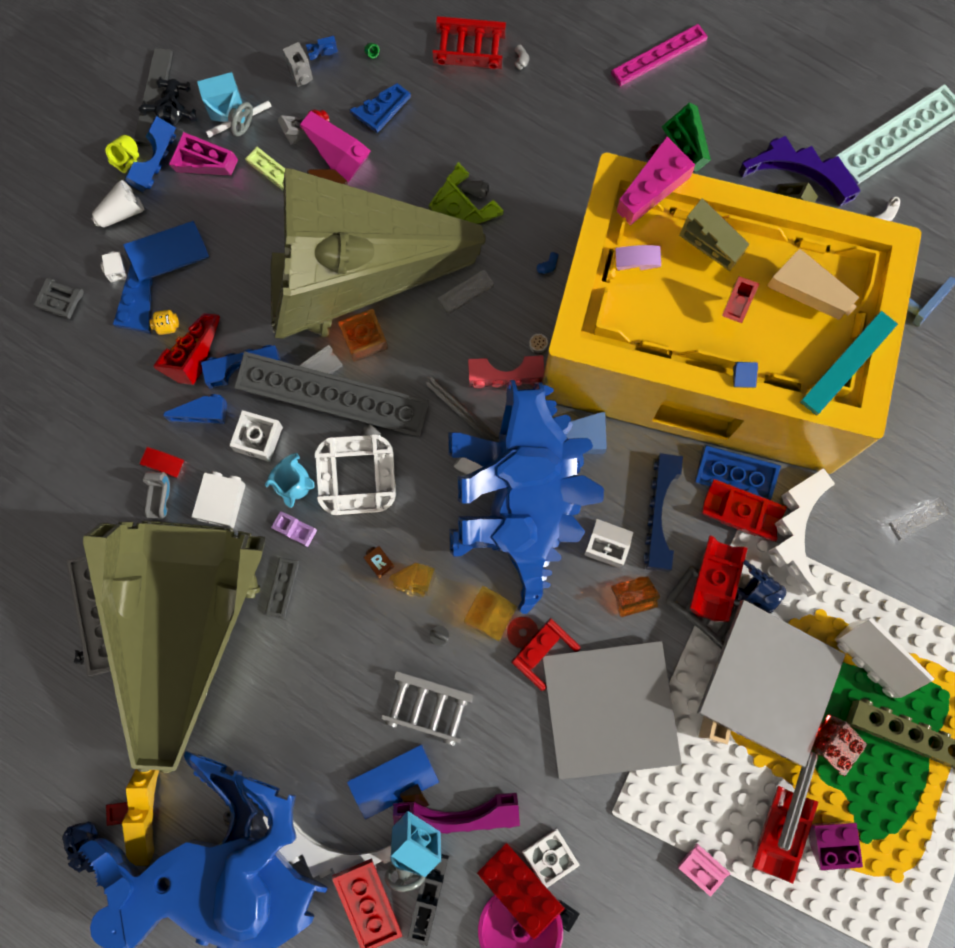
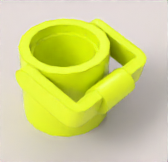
(121, 151)

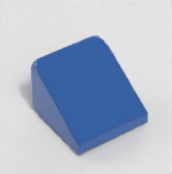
(745, 374)

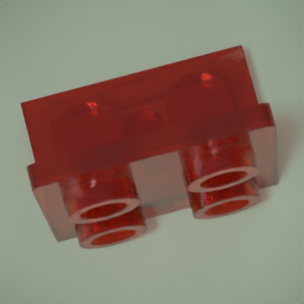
(838, 744)

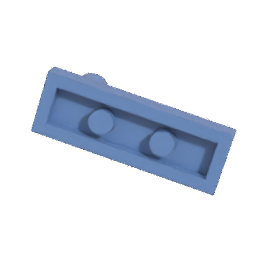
(923, 312)

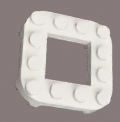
(327, 474)

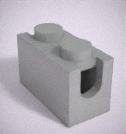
(298, 69)

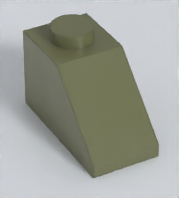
(797, 190)

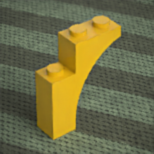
(139, 818)

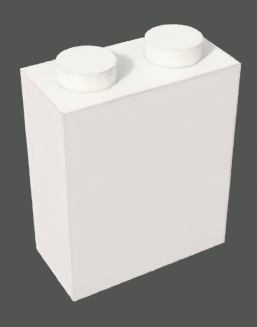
(218, 499)

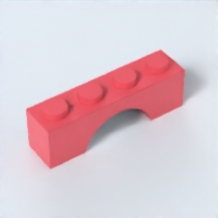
(484, 374)

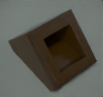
(416, 795)

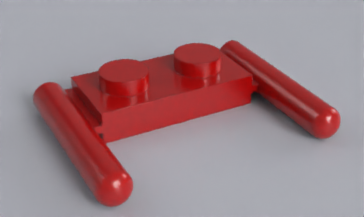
(538, 647)

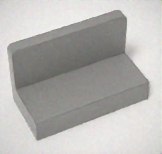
(323, 361)

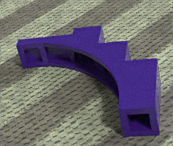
(829, 174)

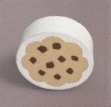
(538, 343)

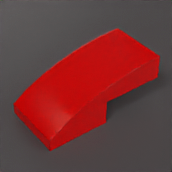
(161, 462)

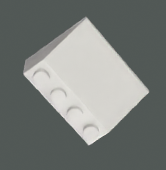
(882, 658)

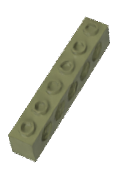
(859, 718)

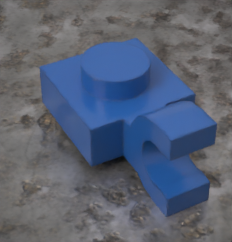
(325, 46)

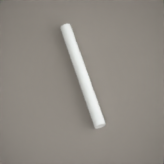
(225, 125)

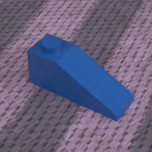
(202, 410)

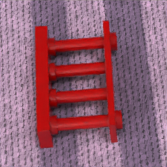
(469, 27)

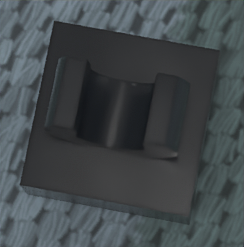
(568, 916)

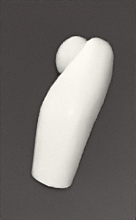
(890, 210)

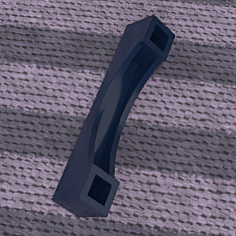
(658, 554)

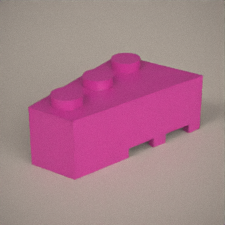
(202, 157)

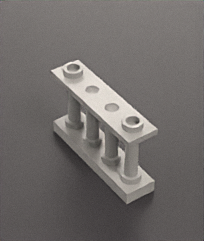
(423, 688)

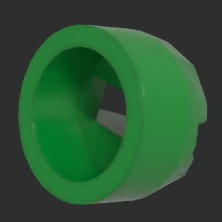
(375, 48)

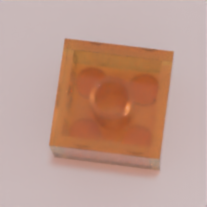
(363, 335)

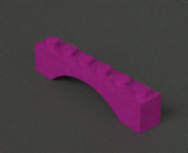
(498, 812)

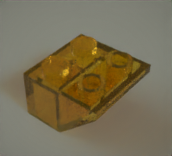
(415, 578)
(490, 613)

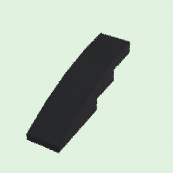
(427, 904)

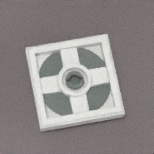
(550, 858)

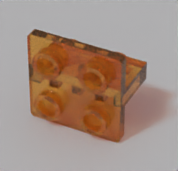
(635, 596)

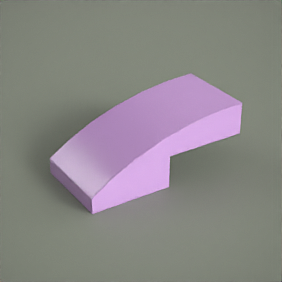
(638, 256)
(294, 529)

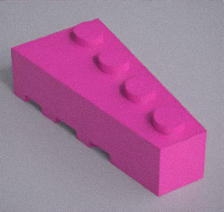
(658, 178)

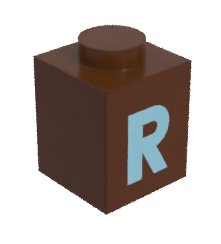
(378, 561)

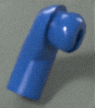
(548, 266)

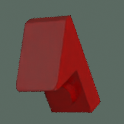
(740, 299)

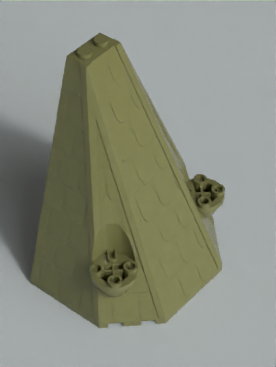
(356, 250)
(165, 619)

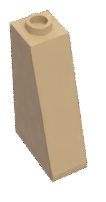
(814, 286)

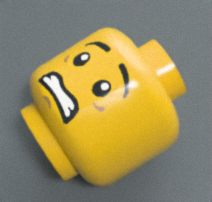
(164, 322)

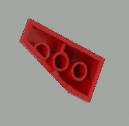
(184, 359)

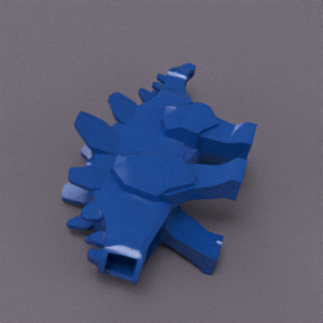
(535, 486)

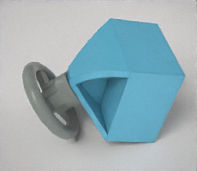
(225, 103)
(413, 852)

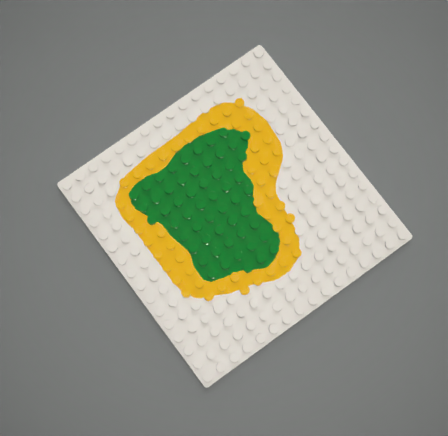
(891, 793)

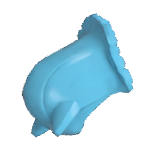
(290, 480)

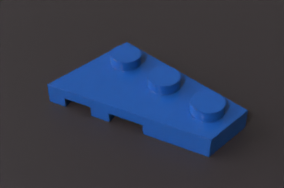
(381, 109)

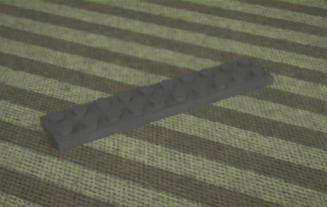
(331, 394)

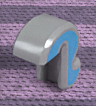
(157, 494)

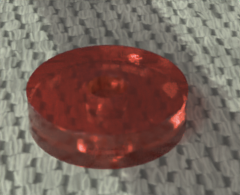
(514, 628)

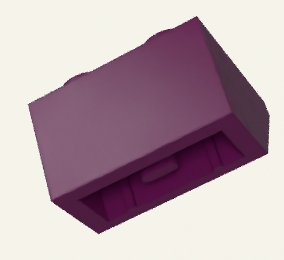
(835, 845)

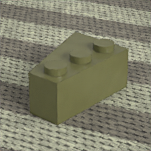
(713, 235)

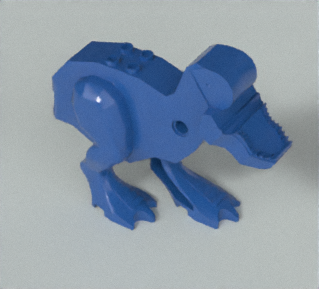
(217, 893)

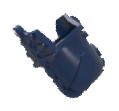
(761, 590)
(73, 839)

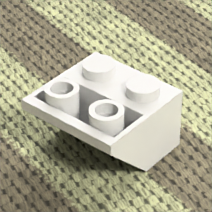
(609, 543)

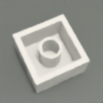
(256, 436)

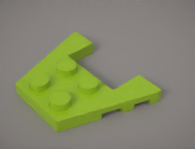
(452, 202)

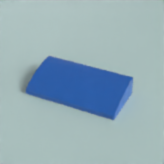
(166, 251)
(738, 471)
(382, 785)

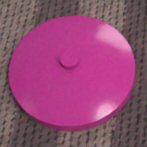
(501, 930)

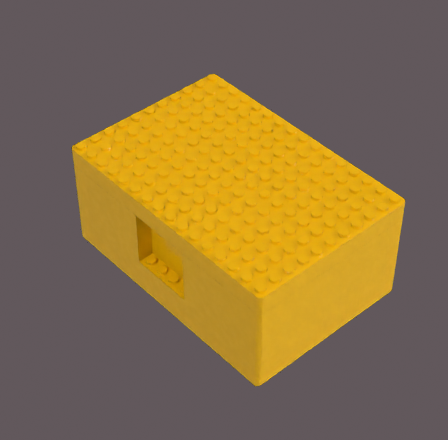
(663, 354)

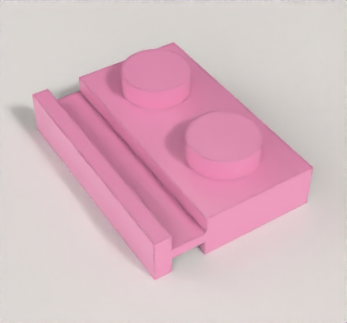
(703, 869)

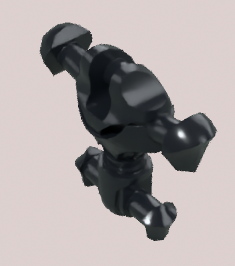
(168, 106)

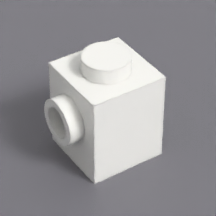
(114, 266)

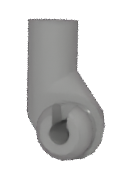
(523, 58)

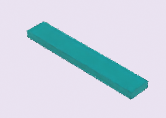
(848, 363)

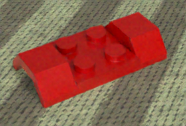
(743, 510)
(718, 580)
(769, 856)

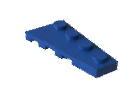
(134, 304)

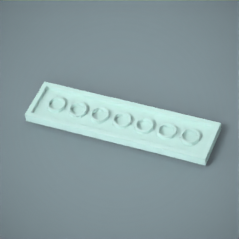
(899, 134)

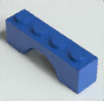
(141, 173)
(219, 370)

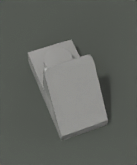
(292, 128)

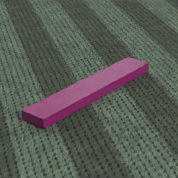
(659, 55)

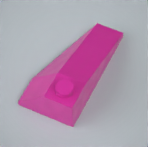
(335, 146)

